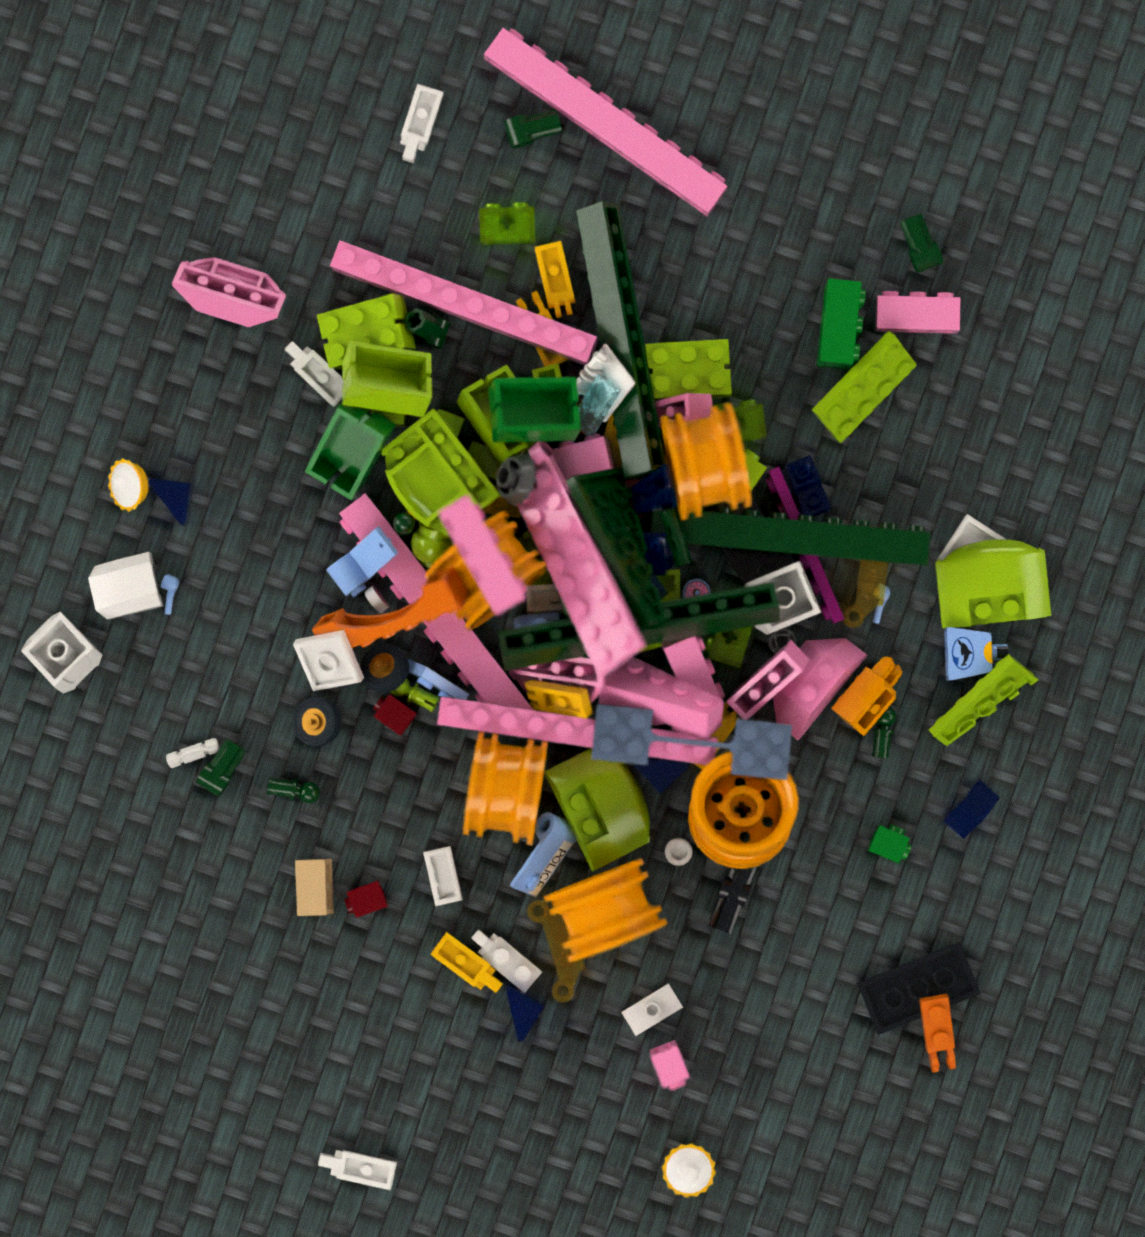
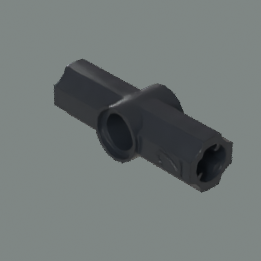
(731, 897)

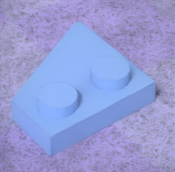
(431, 679)

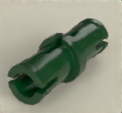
(676, 537)

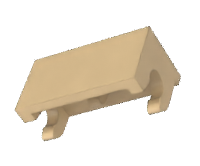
(314, 887)

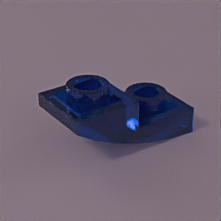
(808, 486)

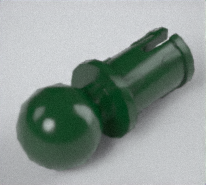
(404, 523)
(883, 735)
(308, 792)

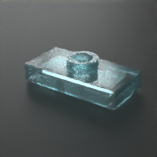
(597, 404)

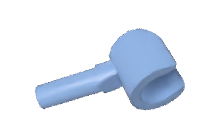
(171, 584)
(879, 609)

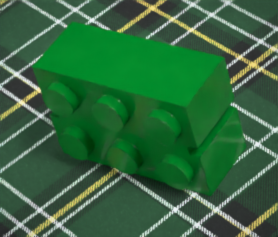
(840, 324)
(534, 409)
(350, 446)

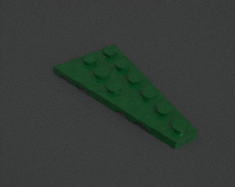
(619, 535)

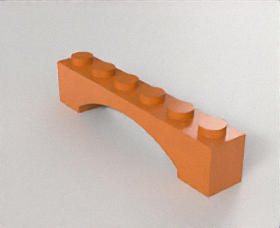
(442, 594)

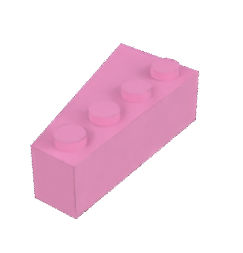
(482, 556)
(670, 698)

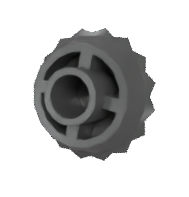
(516, 478)

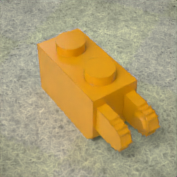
(869, 695)

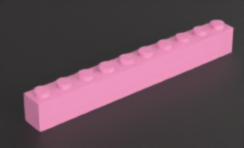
(605, 121)
(464, 303)
(459, 645)
(556, 728)

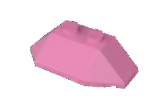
(229, 291)
(570, 672)
(812, 690)

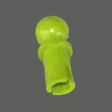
(417, 695)

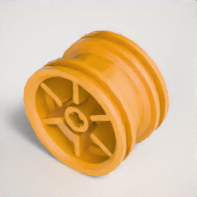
(706, 461)
(525, 564)
(505, 787)
(725, 845)
(605, 910)

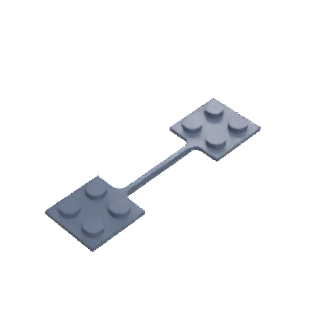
(757, 748)

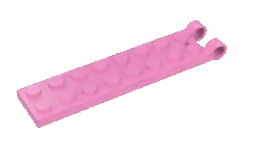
(578, 567)

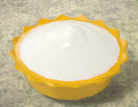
(127, 484)
(688, 1170)

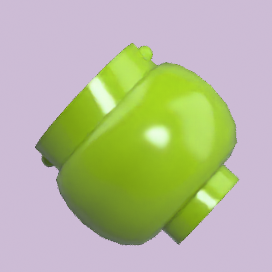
(429, 545)

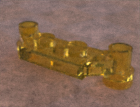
(869, 591)
(556, 934)

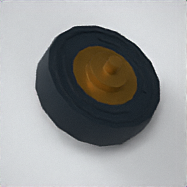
(384, 668)
(317, 721)

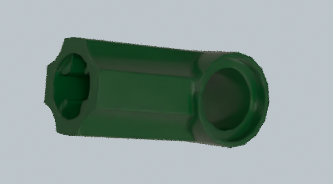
(525, 129)
(923, 250)
(427, 327)
(218, 772)

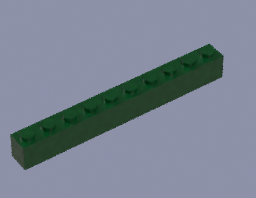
(621, 330)
(804, 535)
(684, 619)

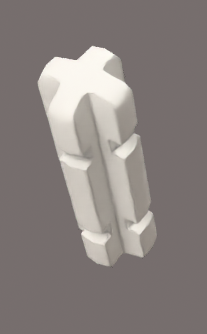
(192, 753)

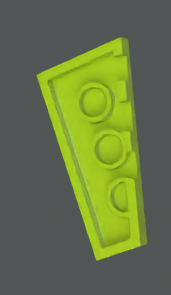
(982, 699)

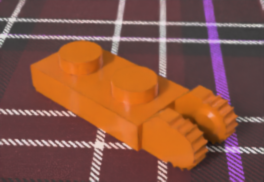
(938, 1029)

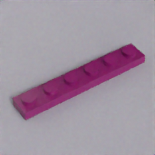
(819, 581)

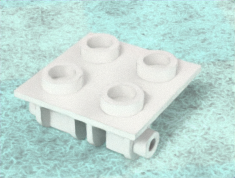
(607, 364)

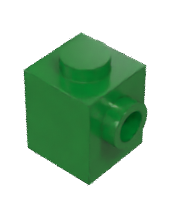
(890, 843)

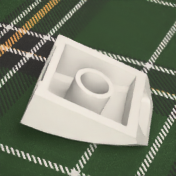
(125, 586)
(794, 596)
(61, 653)

